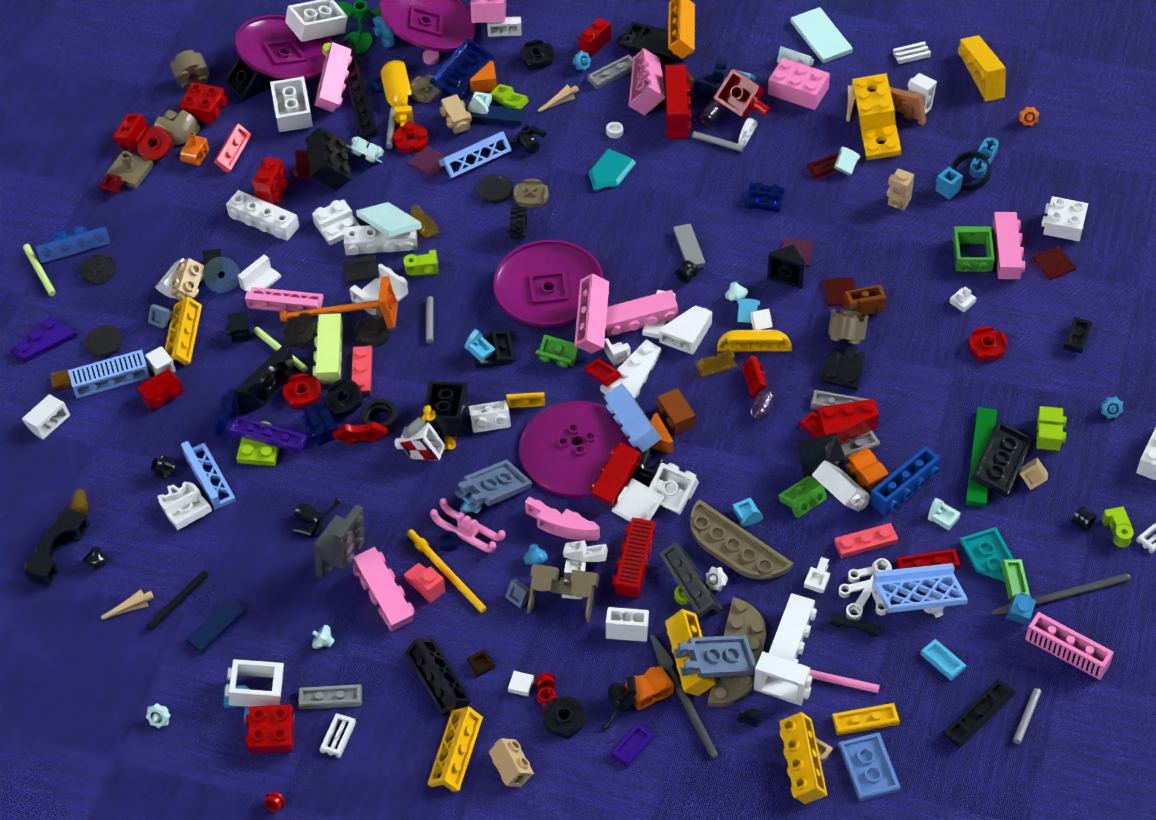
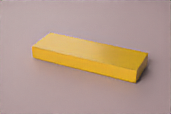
(865, 719)

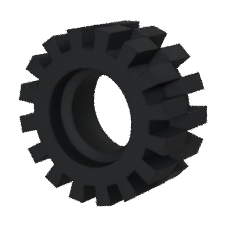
(518, 222)

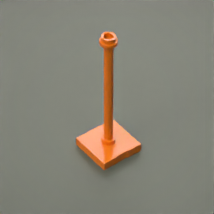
(387, 303)

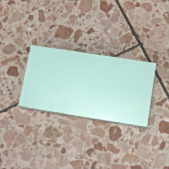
(821, 35)
(389, 219)

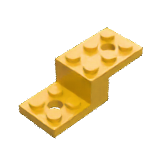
(876, 116)

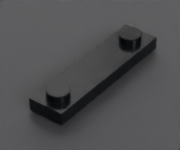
(978, 713)

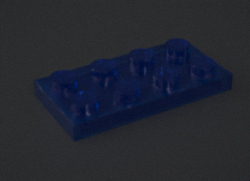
(458, 70)

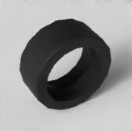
(383, 406)

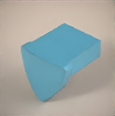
(745, 307)
(479, 346)
(747, 512)

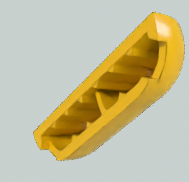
(395, 83)
(754, 341)

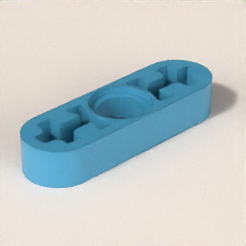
(990, 154)

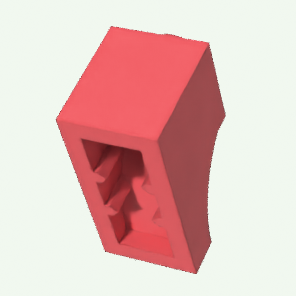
(425, 581)

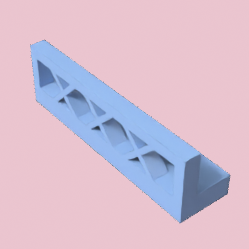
(475, 147)
(205, 477)

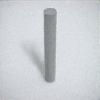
(391, 127)
(721, 142)
(429, 319)
(1027, 716)

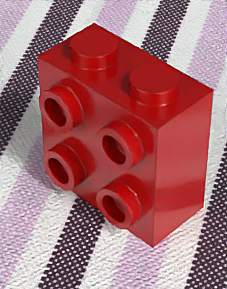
(203, 102)
(270, 181)
(270, 729)

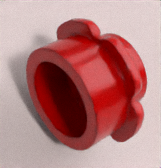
(545, 680)
(545, 692)
(274, 801)

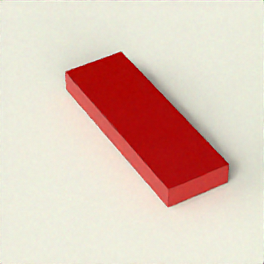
(928, 559)

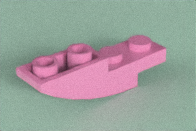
(566, 525)

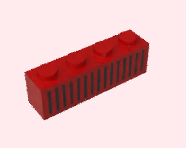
(634, 557)

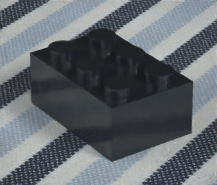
(328, 158)
(450, 407)

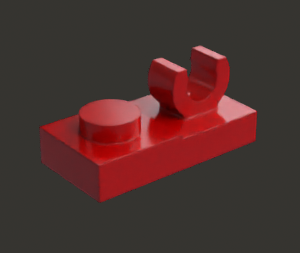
(754, 376)

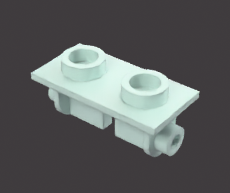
(794, 56)
(372, 152)

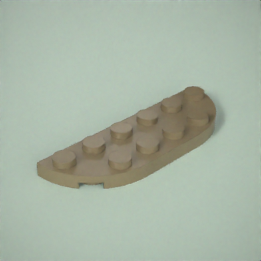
(735, 545)
(747, 621)

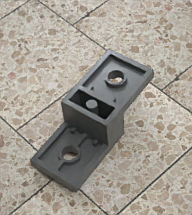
(339, 542)

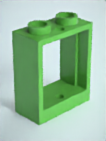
(981, 235)

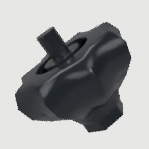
(95, 558)

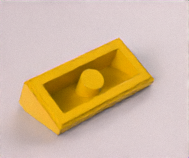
(525, 400)

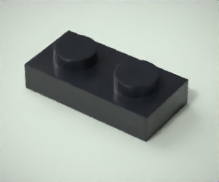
(1078, 335)

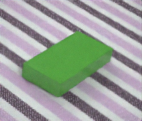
(1014, 577)

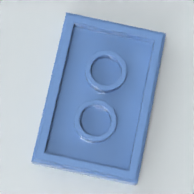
(869, 766)

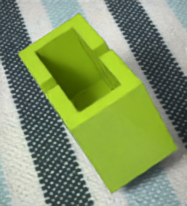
(1050, 428)

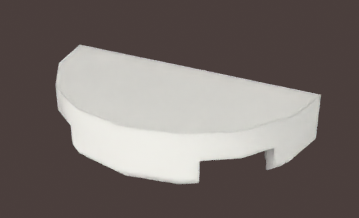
(747, 131)

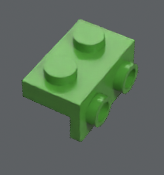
(557, 351)

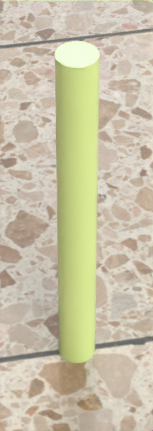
(39, 270)
(275, 345)

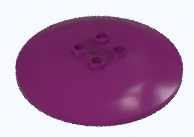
(445, 28)
(267, 37)
(531, 268)
(552, 458)

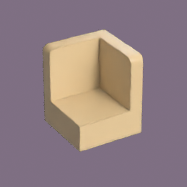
(1033, 473)

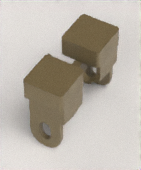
(546, 579)

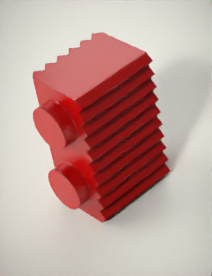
(594, 37)
(160, 389)

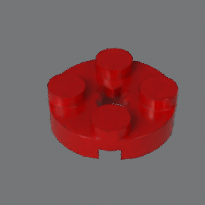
(407, 131)
(157, 152)
(987, 352)
(299, 381)

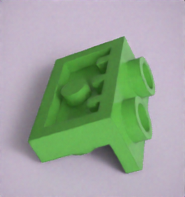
(804, 496)

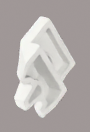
(184, 504)

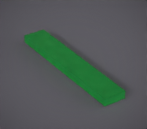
(983, 429)

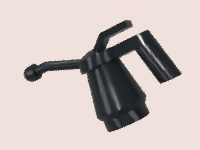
(524, 138)
(642, 470)
(308, 514)
(621, 698)

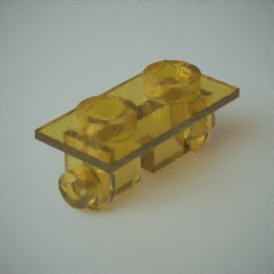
(428, 225)
(716, 364)

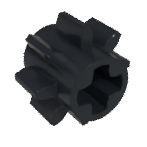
(162, 467)

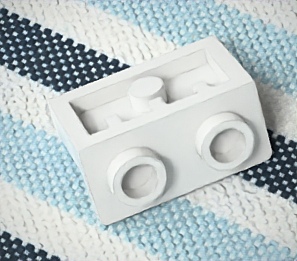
(489, 416)

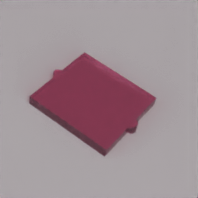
(427, 161)
(803, 247)

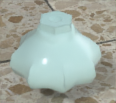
(736, 292)
(322, 637)
(158, 715)

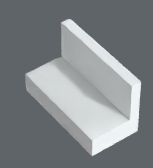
(258, 275)

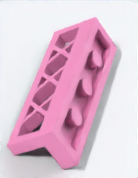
(291, 300)

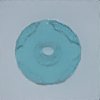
(211, 272)

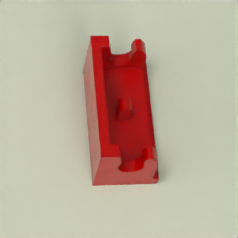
(129, 130)

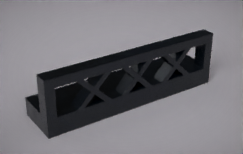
(434, 675)

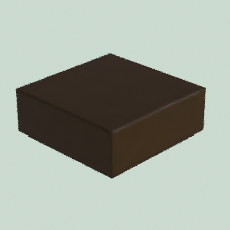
(481, 663)

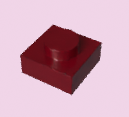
(111, 184)

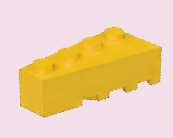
(984, 67)

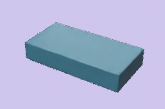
(943, 659)

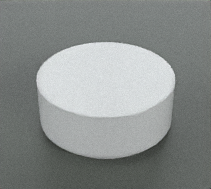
(614, 130)

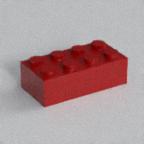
(677, 101)

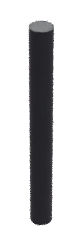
(177, 600)

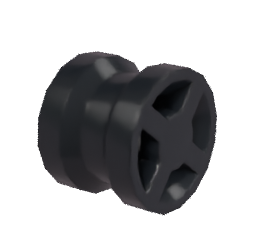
(686, 272)
(1084, 518)

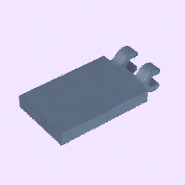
(493, 484)
(717, 656)

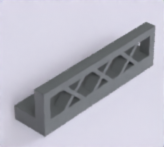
(689, 580)

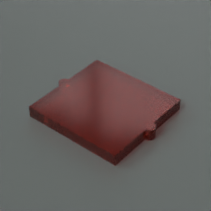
(1054, 263)
(835, 290)

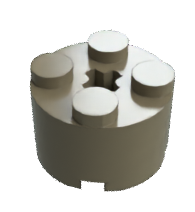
(189, 68)
(848, 326)

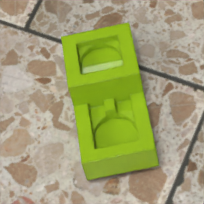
(506, 96)

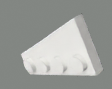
(636, 368)

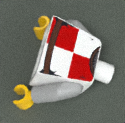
(422, 441)

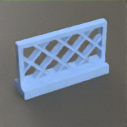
(918, 579)

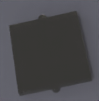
(361, 269)

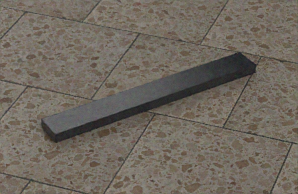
(358, 94)

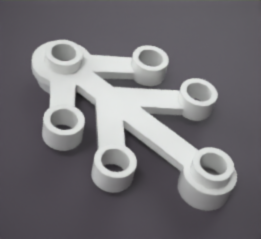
(867, 589)

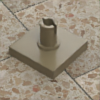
(131, 168)

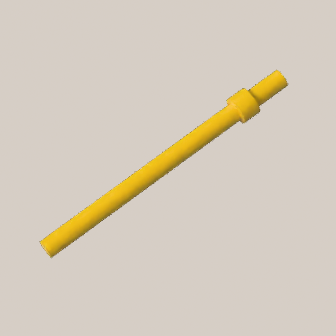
(423, 546)

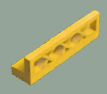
(183, 330)
(458, 749)

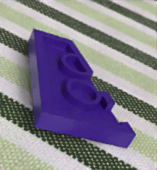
(44, 336)

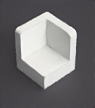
(617, 352)
(159, 360)

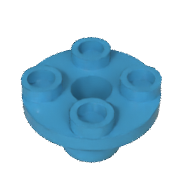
(383, 31)

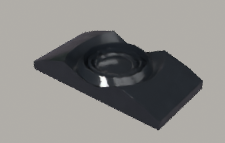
(650, 38)
(266, 380)

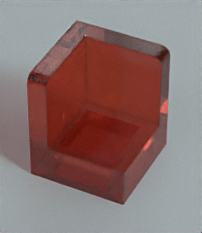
(302, 166)

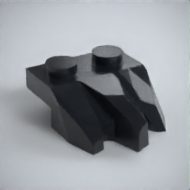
(844, 368)

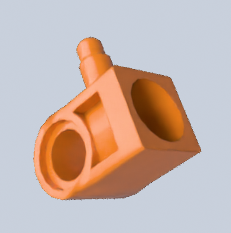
(194, 150)

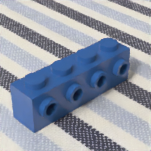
(905, 481)

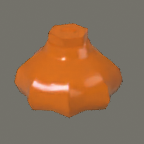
(1028, 116)

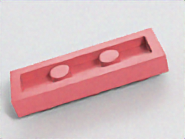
(232, 148)
(362, 368)
(866, 540)

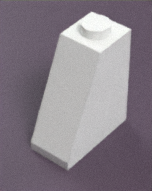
(687, 329)

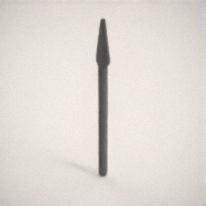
(1071, 591)
(667, 664)

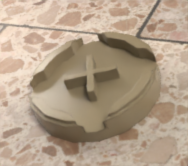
(423, 91)
(531, 193)

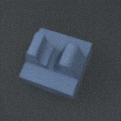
(159, 316)
(518, 593)

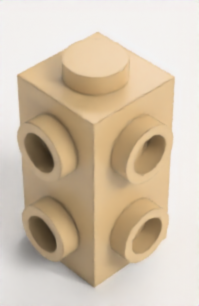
(455, 113)
(900, 189)
(187, 279)
(511, 762)

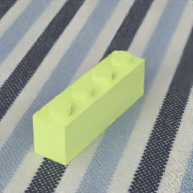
(329, 348)

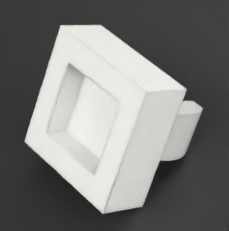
(963, 299)

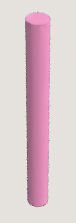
(844, 681)

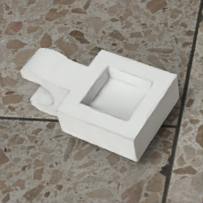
(818, 578)

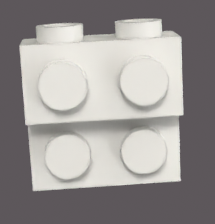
(333, 219)
(675, 486)

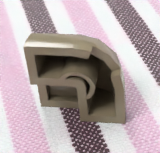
(178, 126)

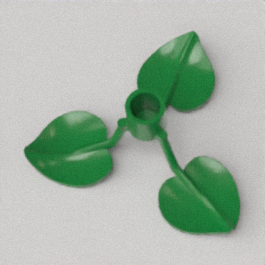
(361, 40)

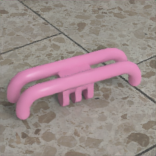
(467, 528)

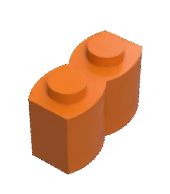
(866, 469)
(652, 687)

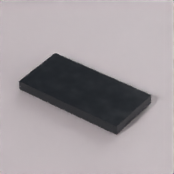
(1002, 459)

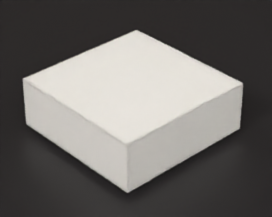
(761, 319)
(521, 683)

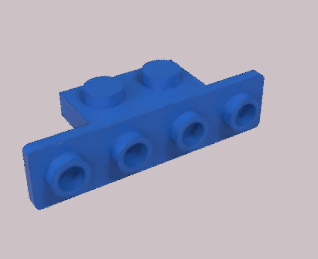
(72, 242)

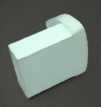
(480, 103)
(846, 160)
(943, 514)

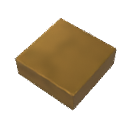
(60, 380)

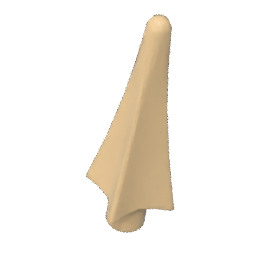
(564, 95)
(851, 102)
(135, 602)

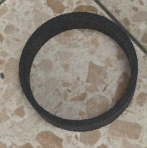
(973, 154)

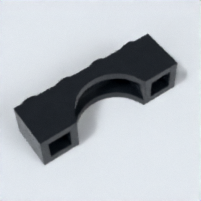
(68, 527)

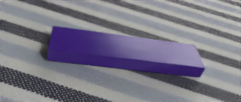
(268, 434)

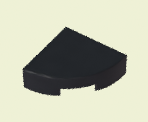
(749, 717)

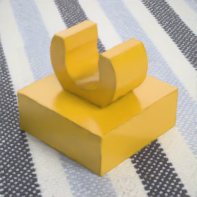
(403, 114)

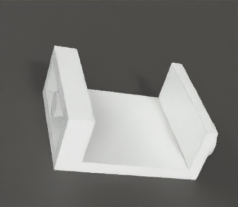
(372, 290)

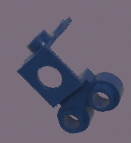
(704, 88)

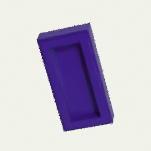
(632, 745)

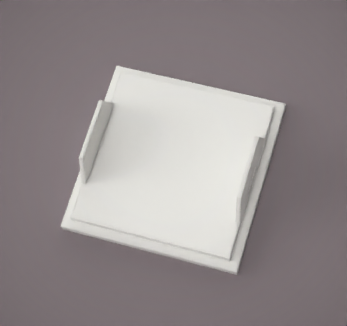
(637, 501)

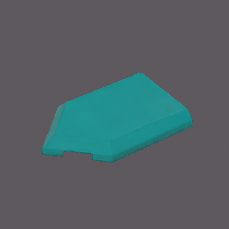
(610, 170)
(986, 552)

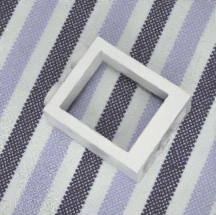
(841, 486)
(782, 679)
(248, 697)

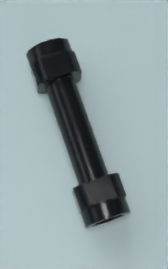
(873, 629)

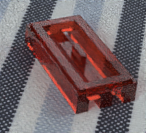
(824, 170)

